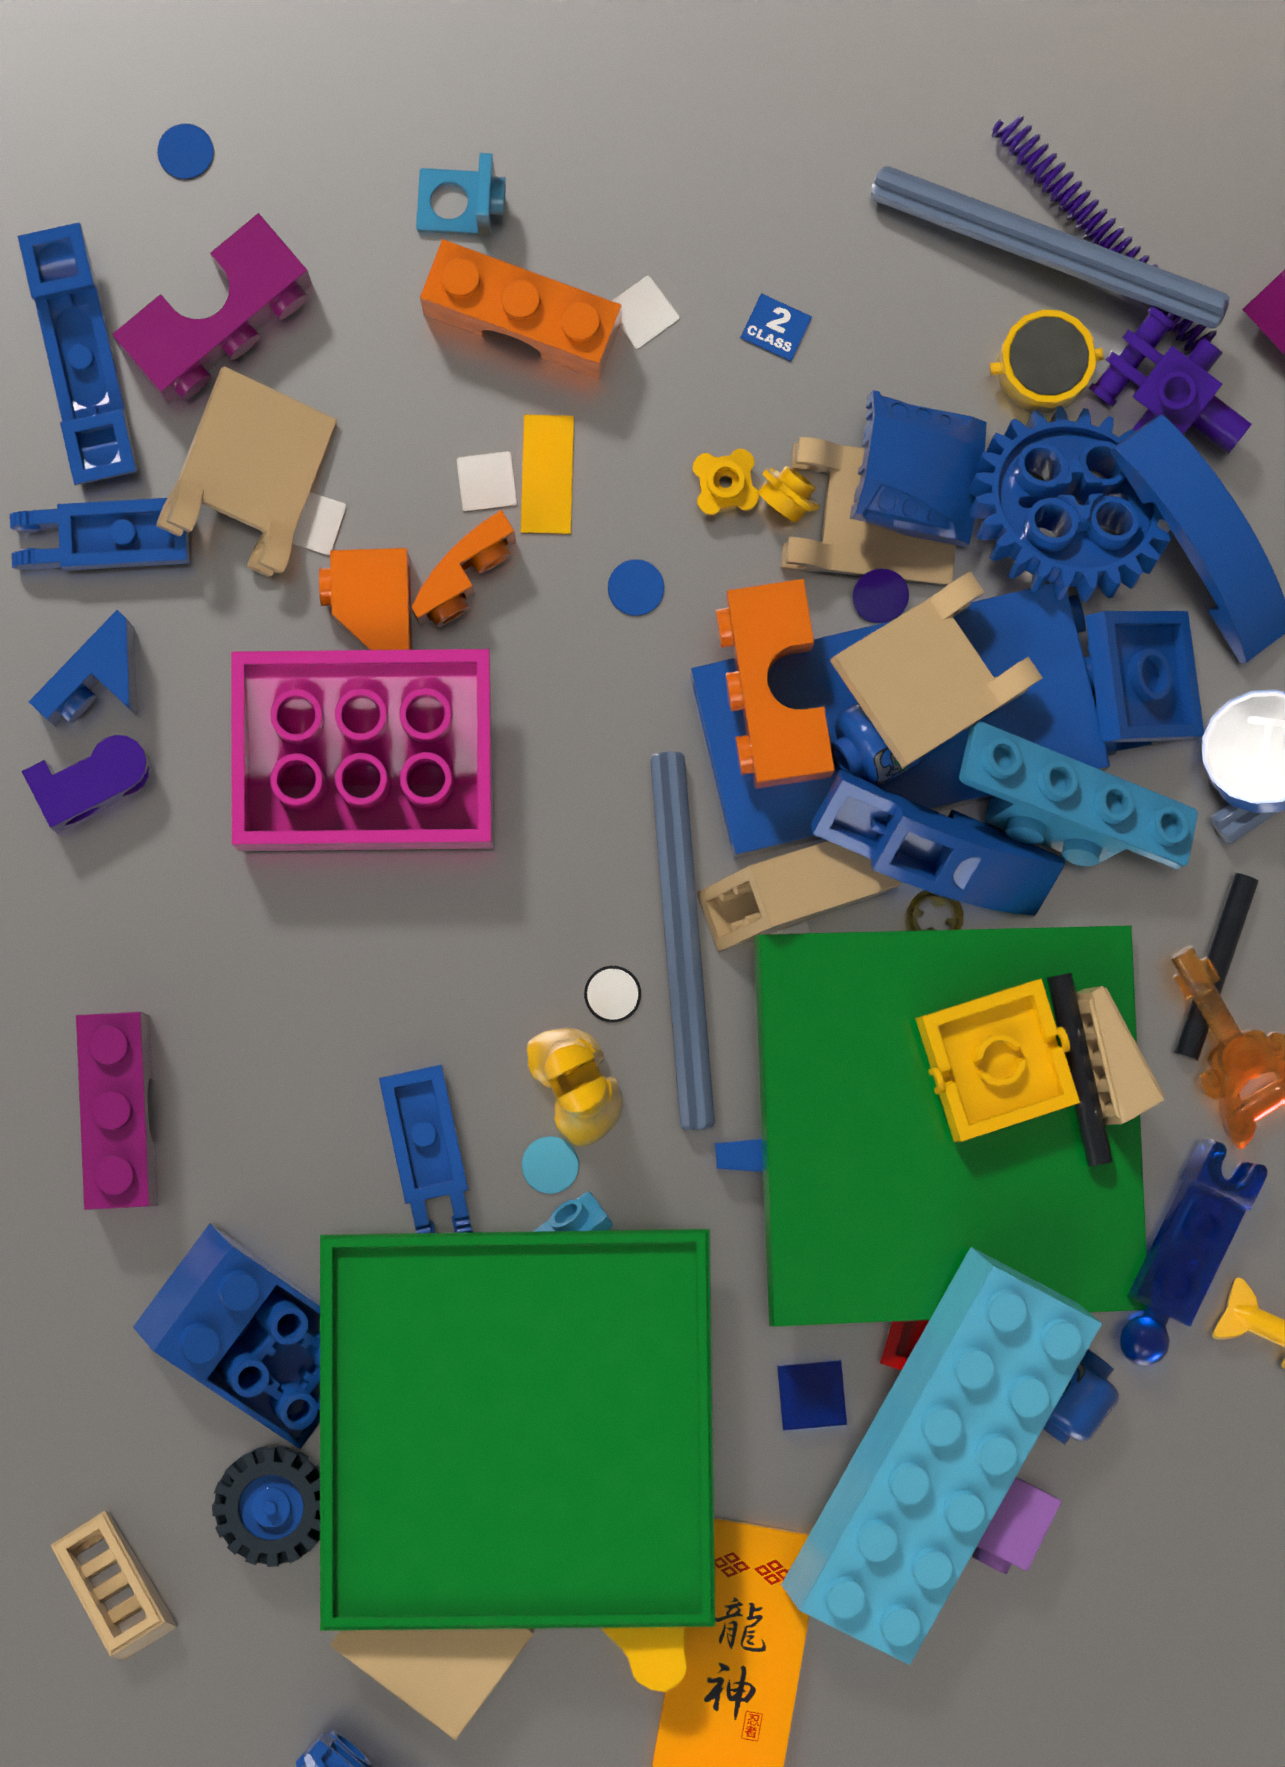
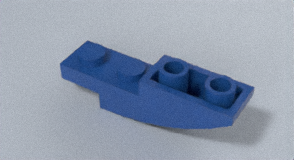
(936, 851)

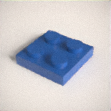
(1144, 676)

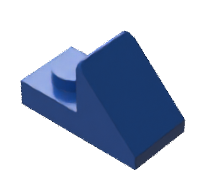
(104, 658)

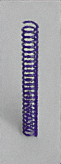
(1081, 215)

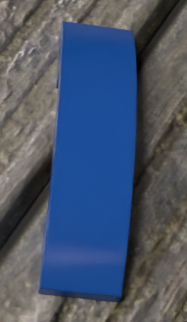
(78, 353)
(1210, 530)

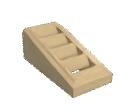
(1120, 1071)
(146, 1597)

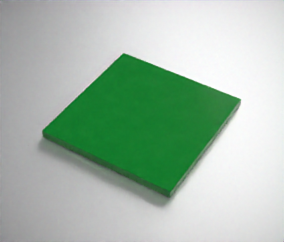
(857, 1152)
(516, 1430)

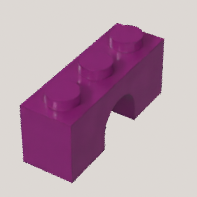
(180, 350)
(114, 1118)

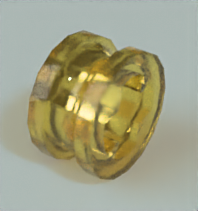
(937, 902)

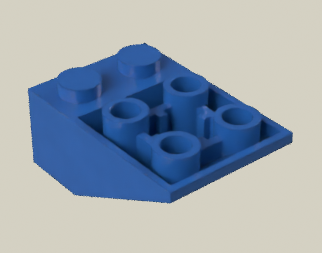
(241, 1334)

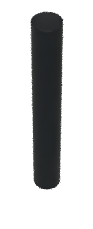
(1220, 955)
(1089, 1109)

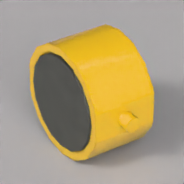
(1046, 361)

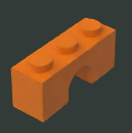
(500, 297)
(779, 741)

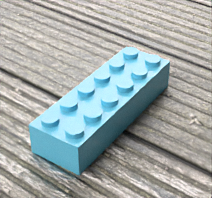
(940, 1456)

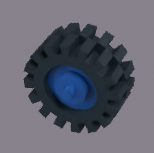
(269, 1506)

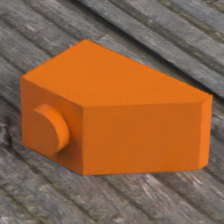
(370, 596)

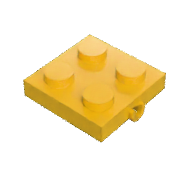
(998, 1060)

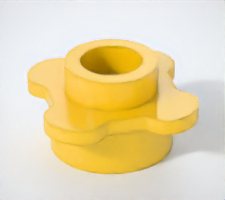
(788, 493)
(714, 496)

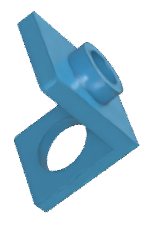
(484, 196)

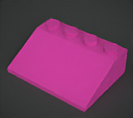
(361, 750)

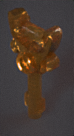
(1236, 1057)

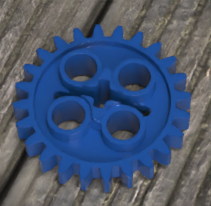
(1068, 504)

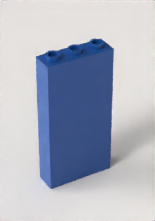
(1002, 630)

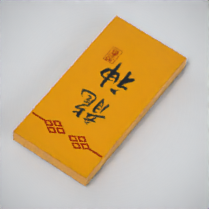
(747, 1668)

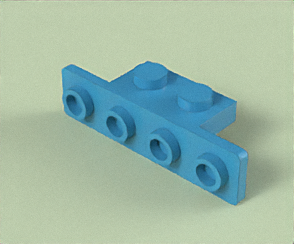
(1071, 804)

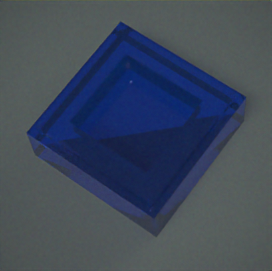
(811, 1395)

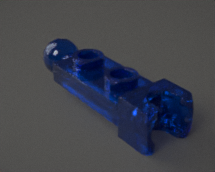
(1188, 1248)

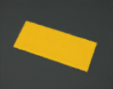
(547, 474)

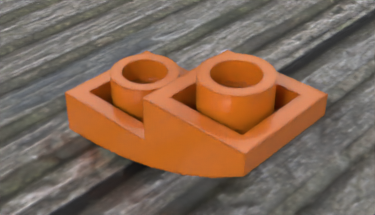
(448, 587)

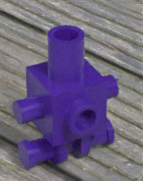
(1175, 387)

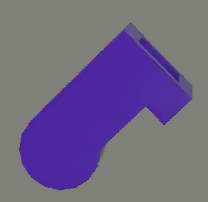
(91, 785)

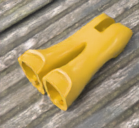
(586, 1100)

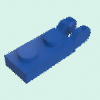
(101, 536)
(426, 1144)

